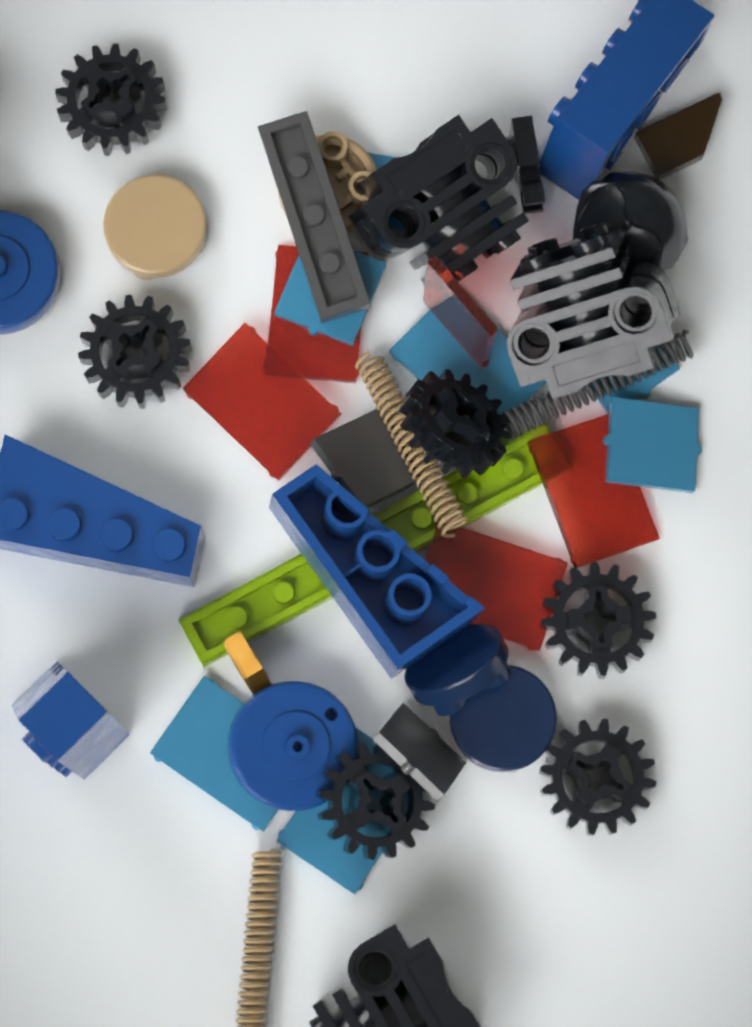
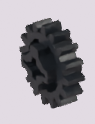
(102, 82)
(119, 338)
(455, 423)
(621, 618)
(585, 798)
(357, 815)

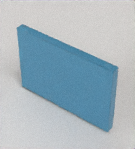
(433, 348)
(198, 751)
(308, 836)

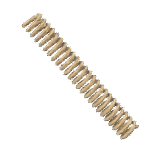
(429, 471)
(257, 935)

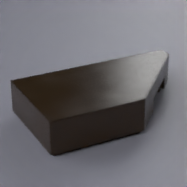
(679, 137)

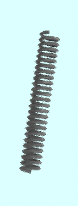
(541, 401)

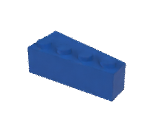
(621, 91)
(88, 522)
(376, 579)
(67, 724)

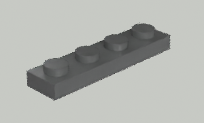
(314, 217)

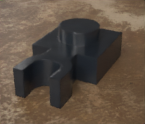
(527, 174)

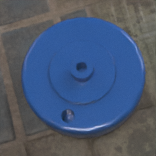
(27, 272)
(286, 741)

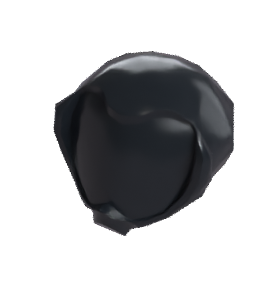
(646, 209)

